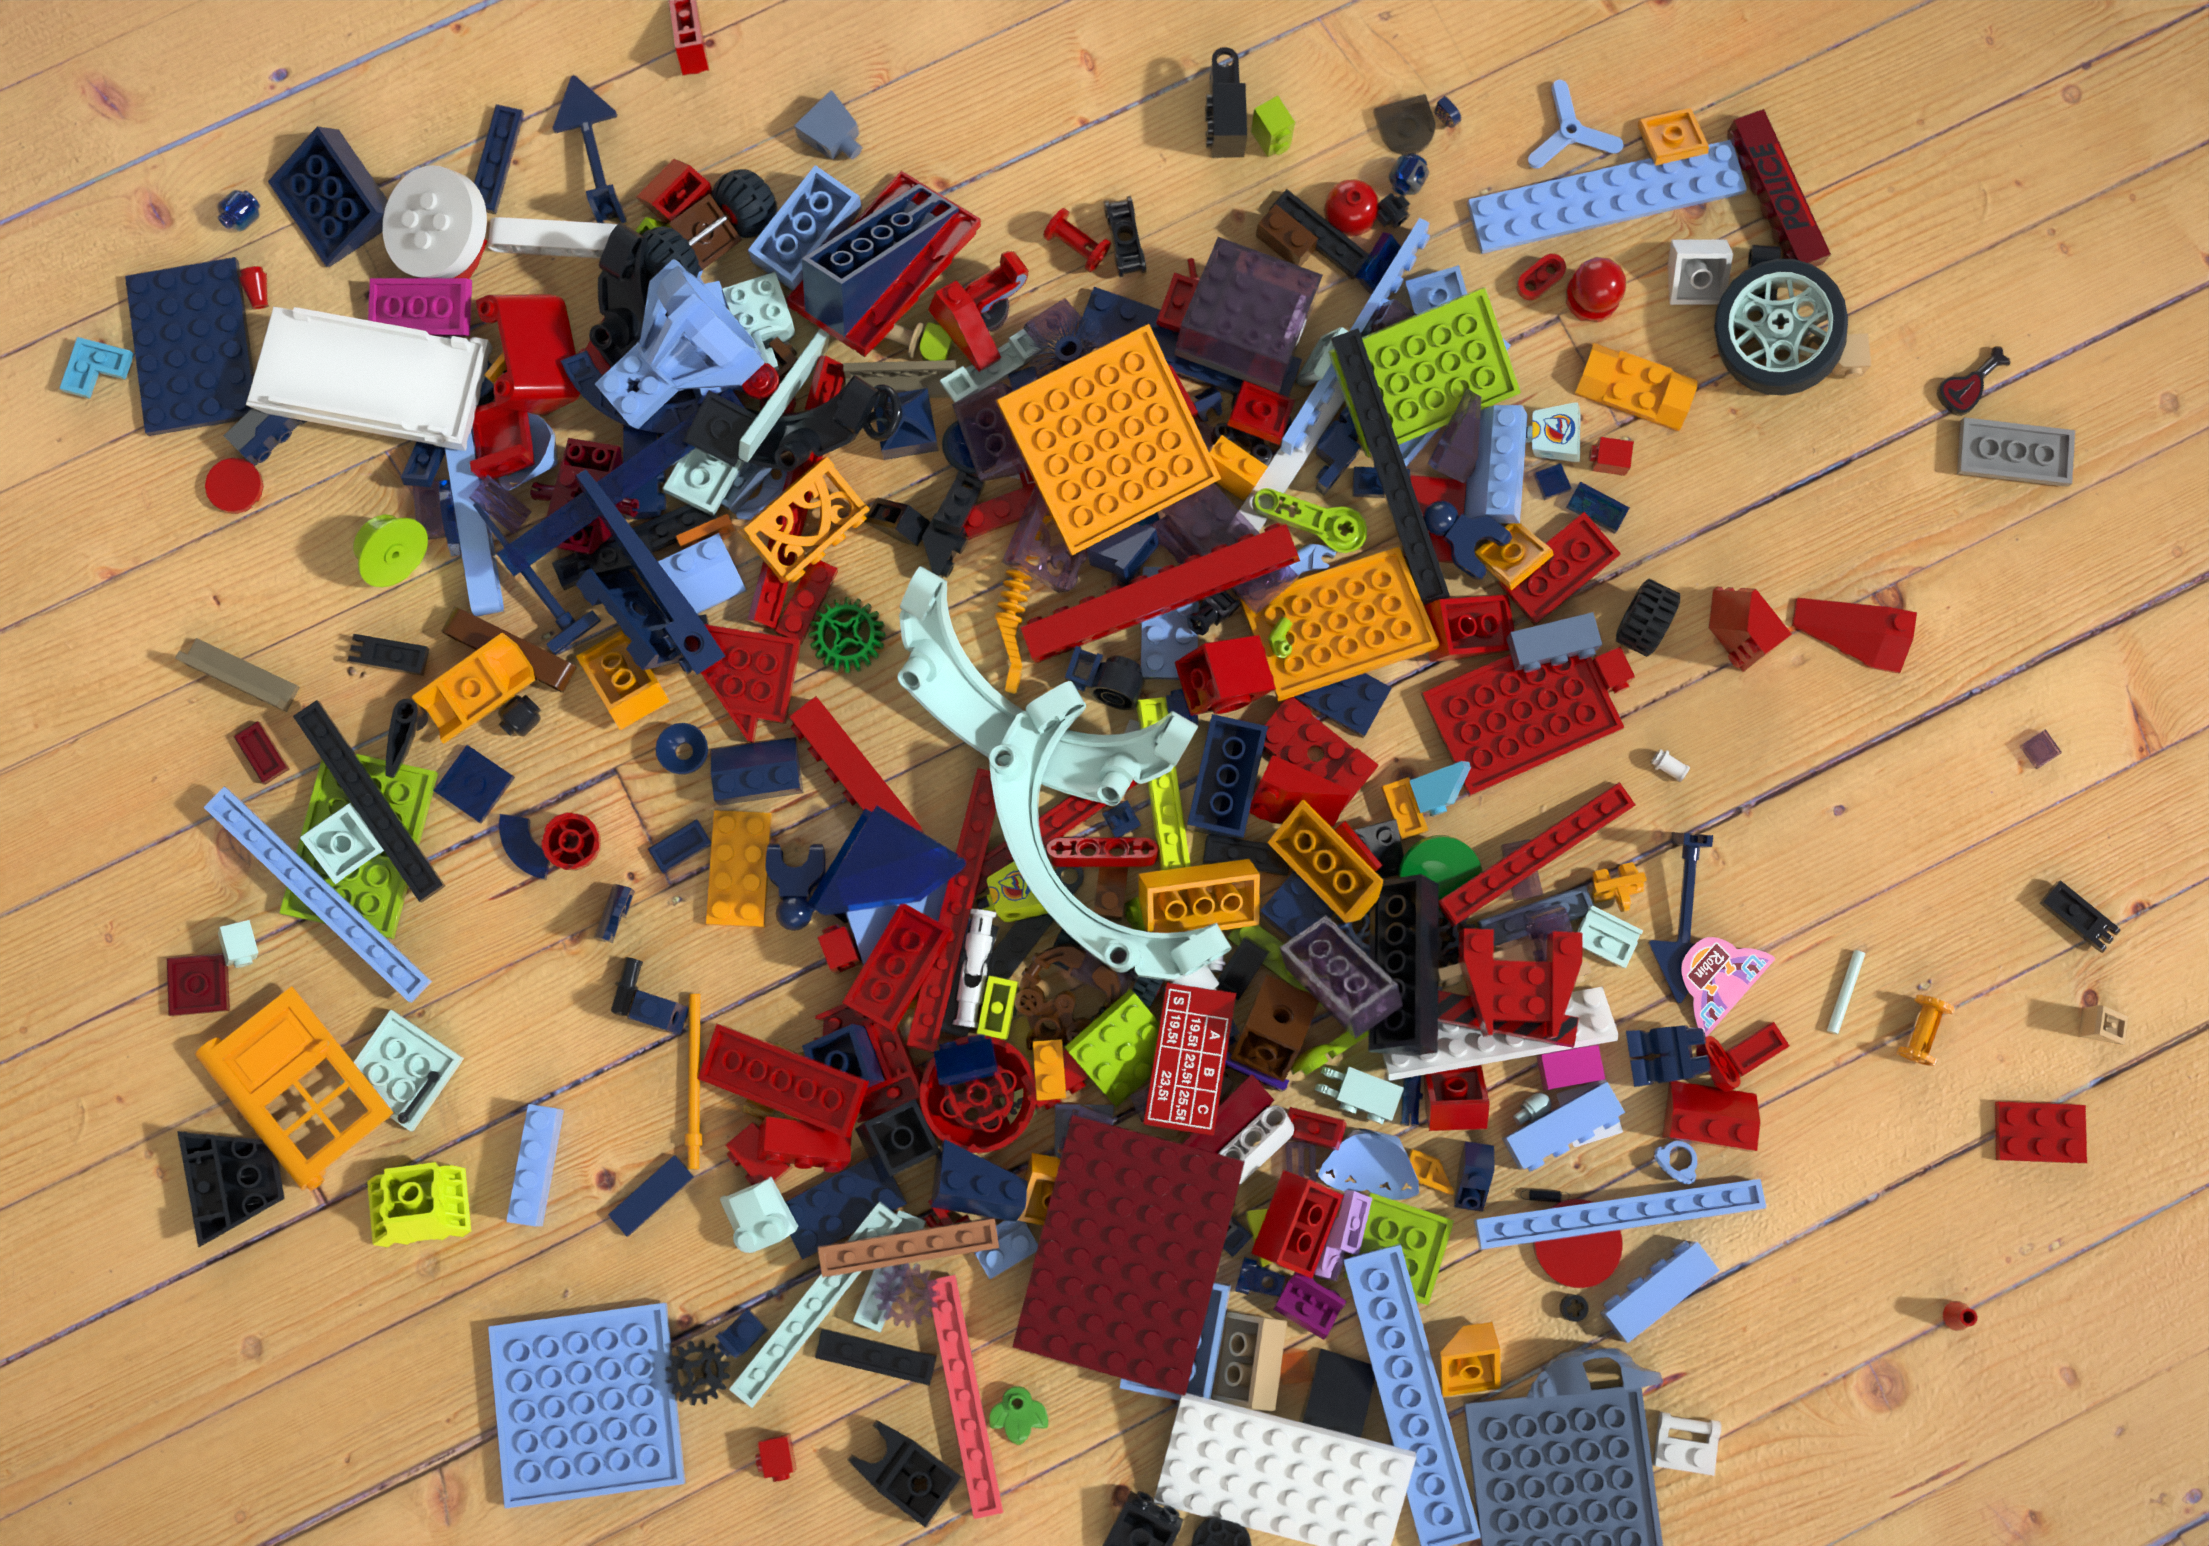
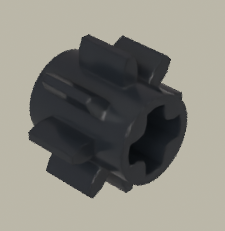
(1393, 210)

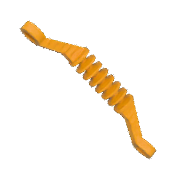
(1009, 622)

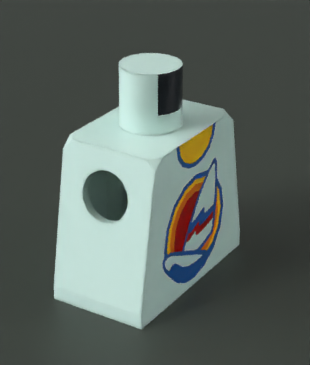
(1556, 432)

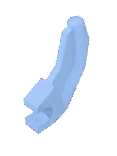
(770, 490)
(1311, 558)

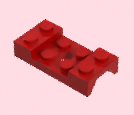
(1295, 730)

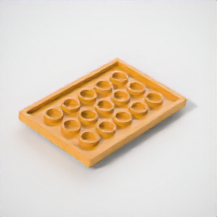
(1345, 623)

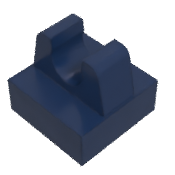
(1207, 399)
(1121, 819)

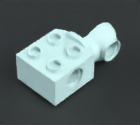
(762, 312)

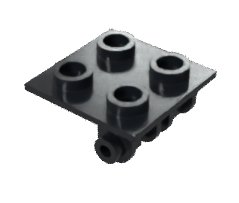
(1385, 844)

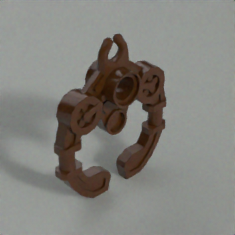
(1059, 1010)

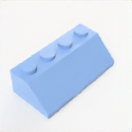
(1497, 480)

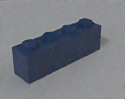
(650, 495)

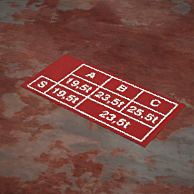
(1190, 1059)

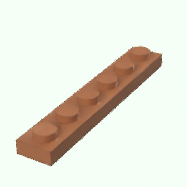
(908, 1247)

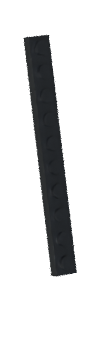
(1390, 466)

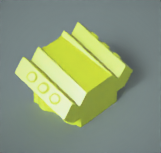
(418, 1204)

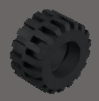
(1648, 617)

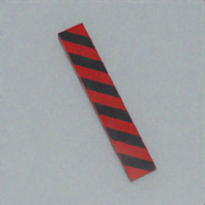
(1459, 1010)

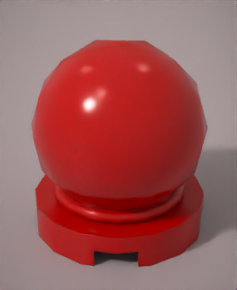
(1596, 289)

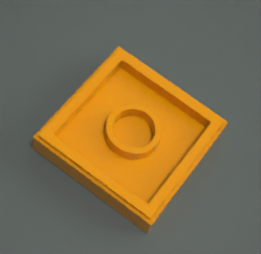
(1673, 136)
(1517, 559)

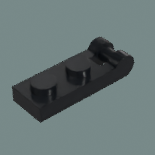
(958, 503)

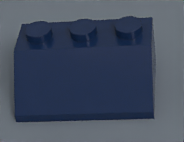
(756, 771)

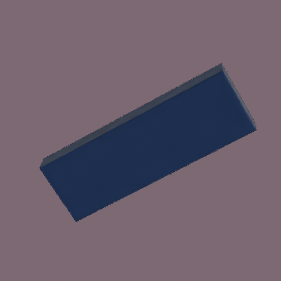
(651, 1196)

